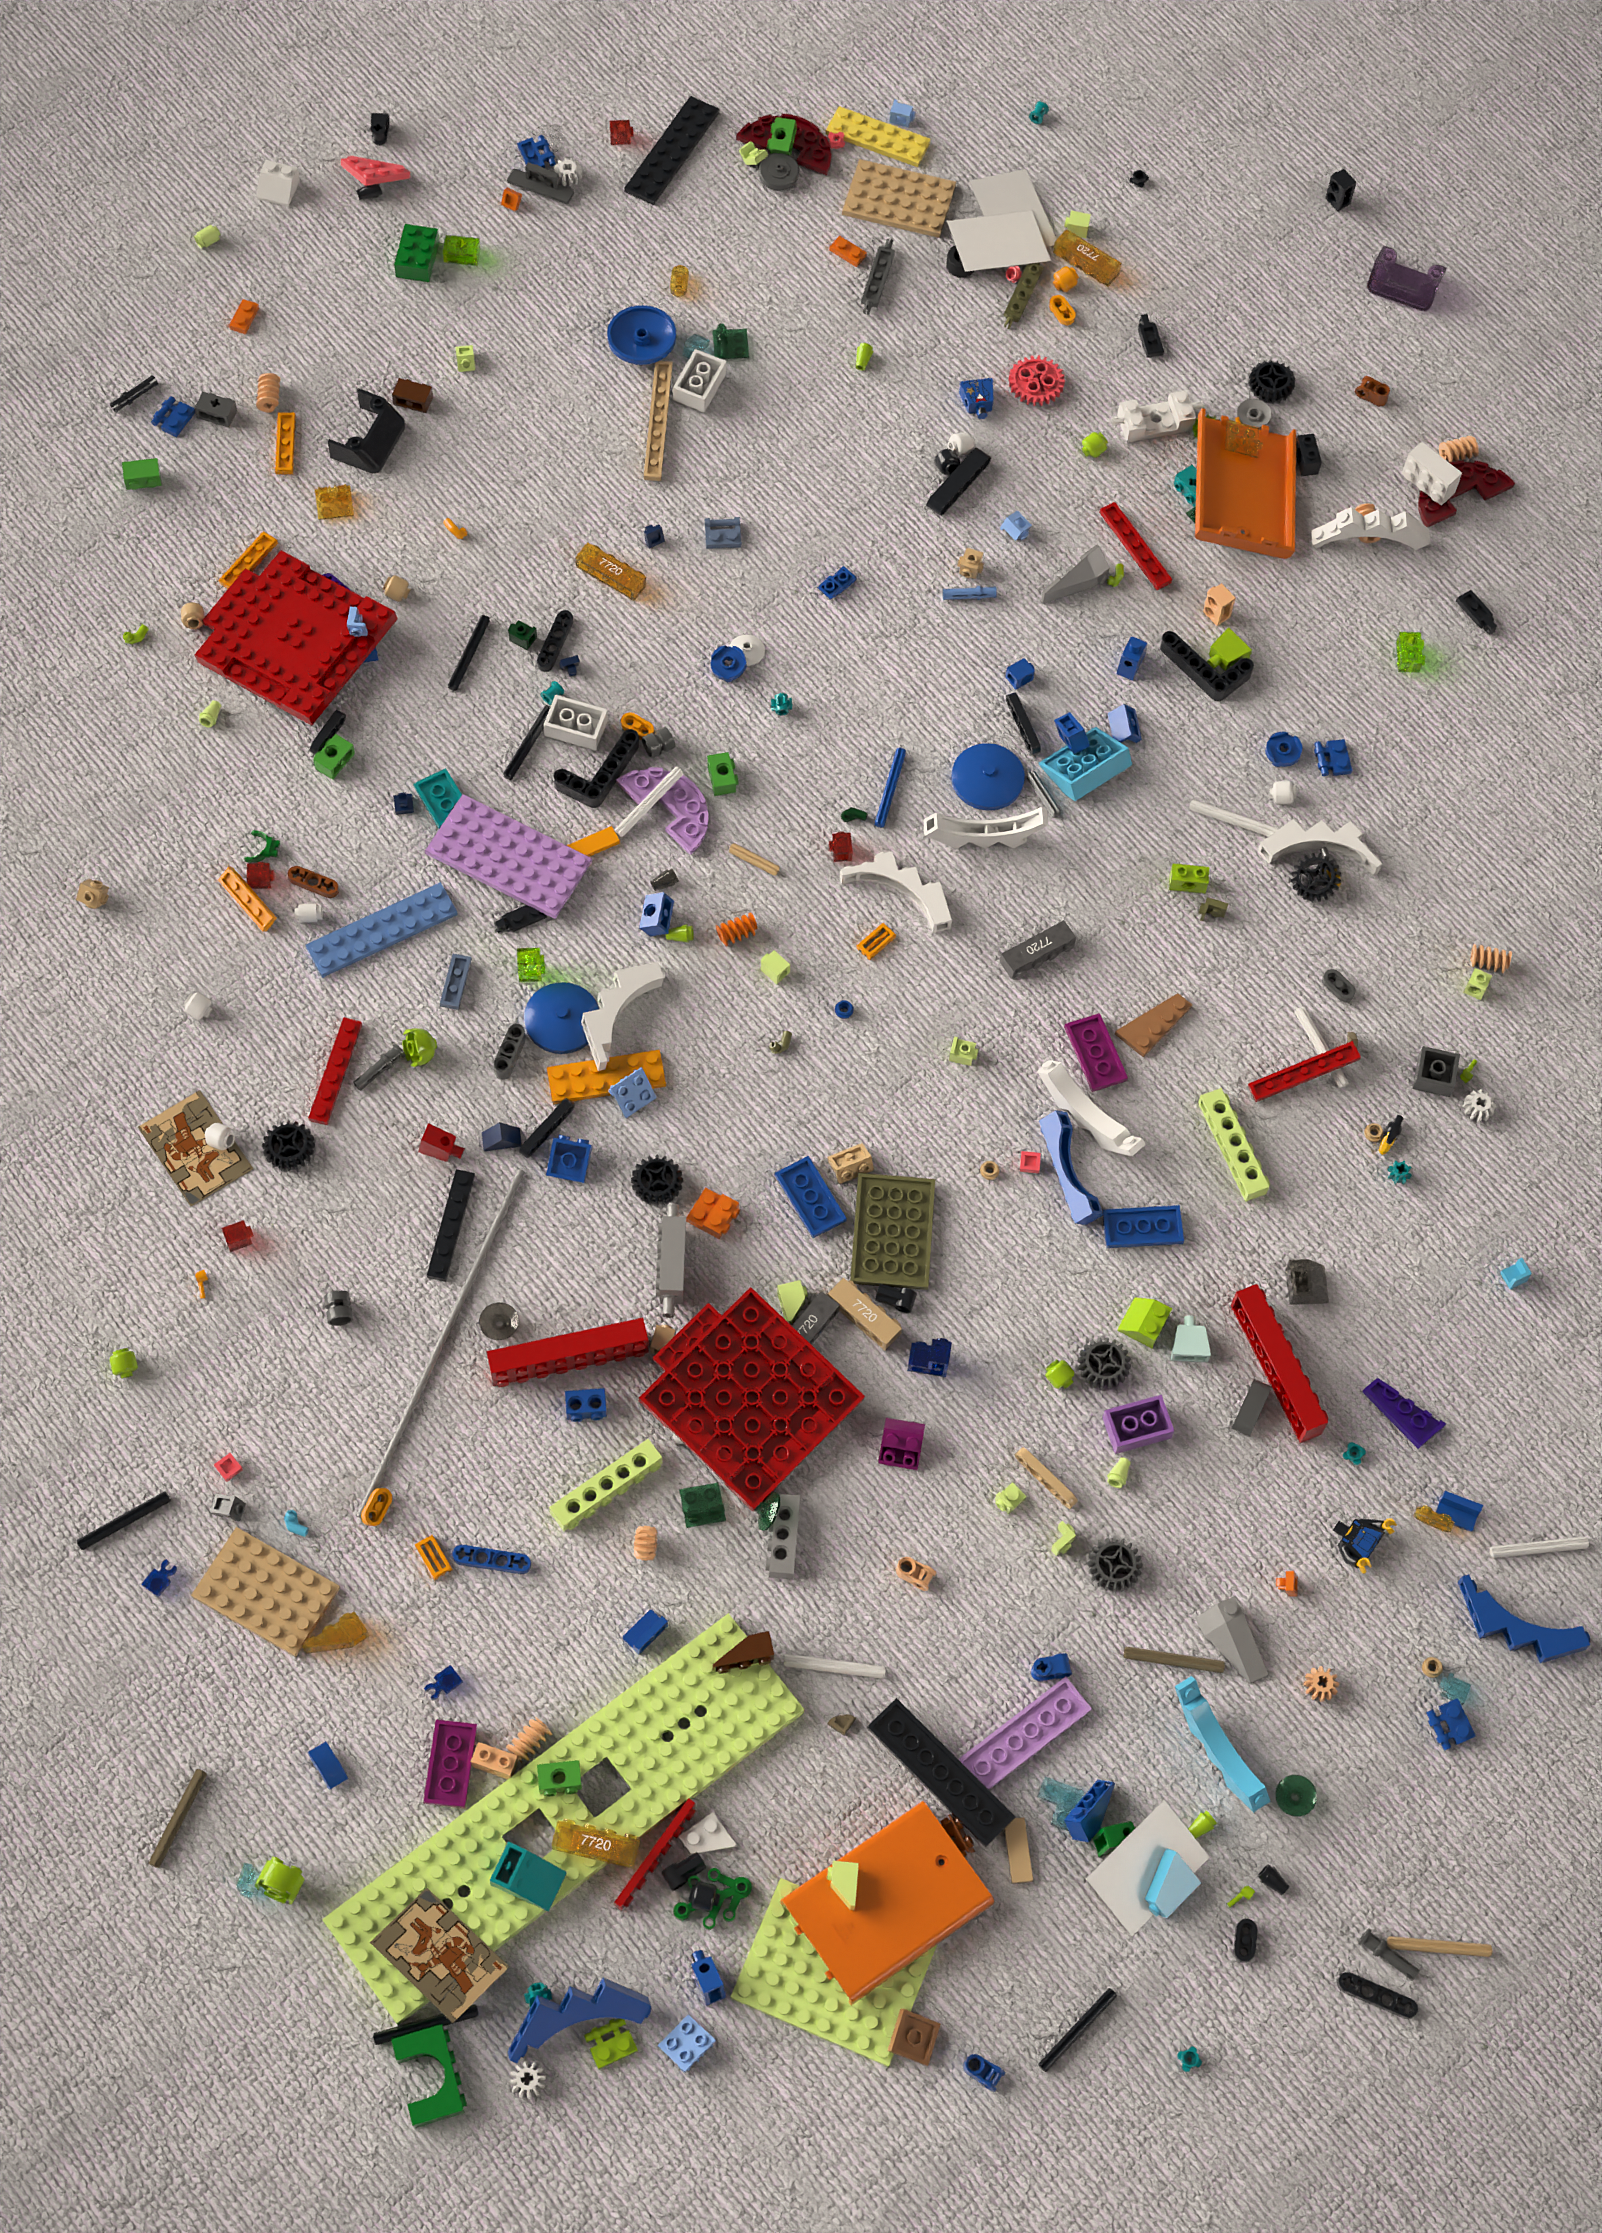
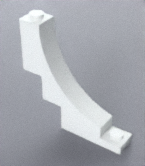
(629, 985)
(1068, 1096)

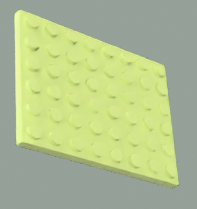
(789, 1983)

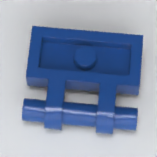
(530, 152)
(178, 418)
(1338, 758)
(1456, 1722)

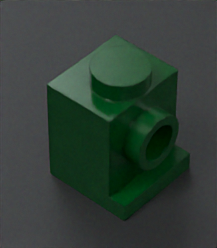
(522, 634)

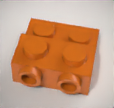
(713, 1213)

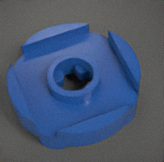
(730, 672)
(1281, 758)

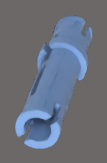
(970, 593)

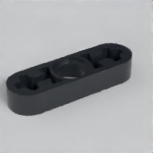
(328, 731)

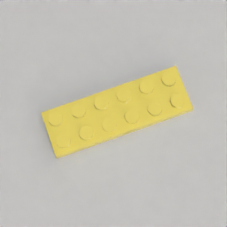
(879, 136)

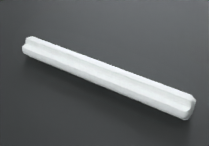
(649, 801)
(1232, 818)
(1319, 1043)
(1539, 1547)
(834, 1666)

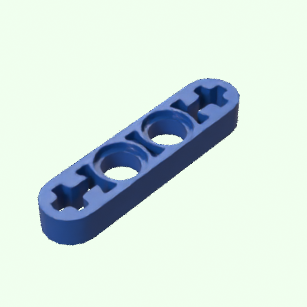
(491, 1563)

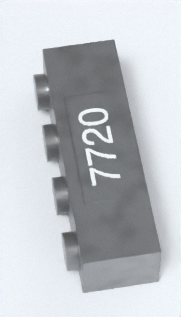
(1037, 950)
(816, 1317)

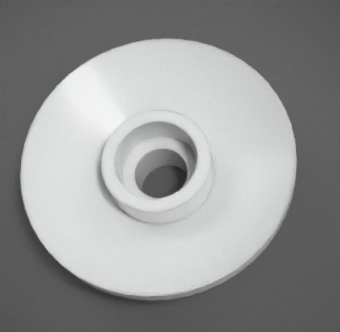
(754, 653)

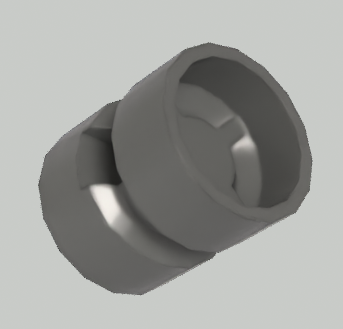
(658, 742)
(338, 1308)

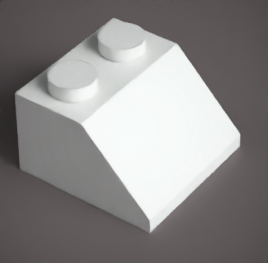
(277, 183)

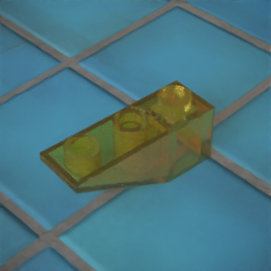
(342, 1635)

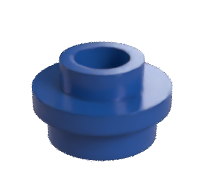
(844, 1005)

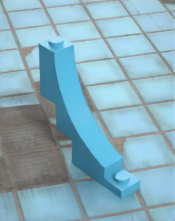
(1218, 1747)

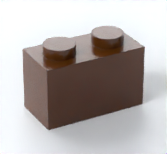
(412, 395)

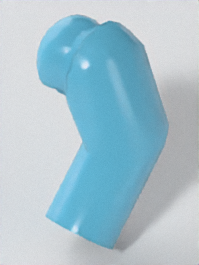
(293, 1525)

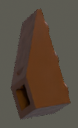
(751, 1650)

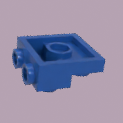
(569, 1159)

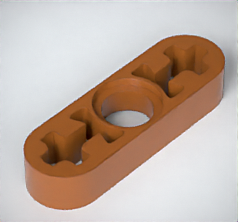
(307, 875)

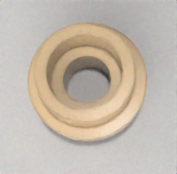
(1376, 1128)
(989, 1165)
(1436, 1663)

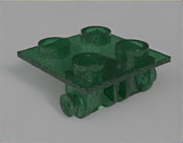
(730, 343)
(702, 1505)

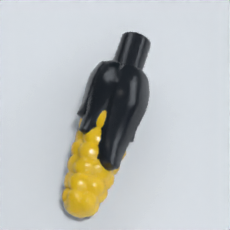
(1391, 1134)

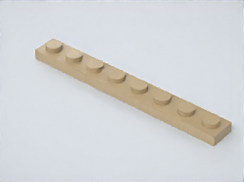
(658, 420)

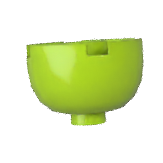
(418, 1046)

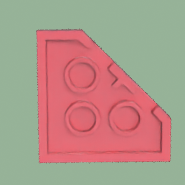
(374, 171)

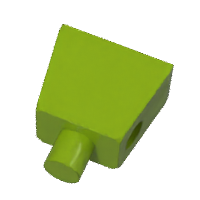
(1228, 650)

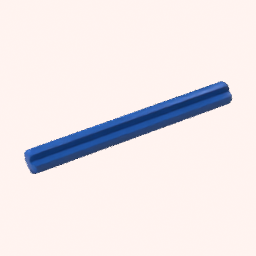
(890, 787)

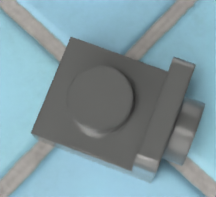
(228, 1506)

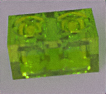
(1406, 652)

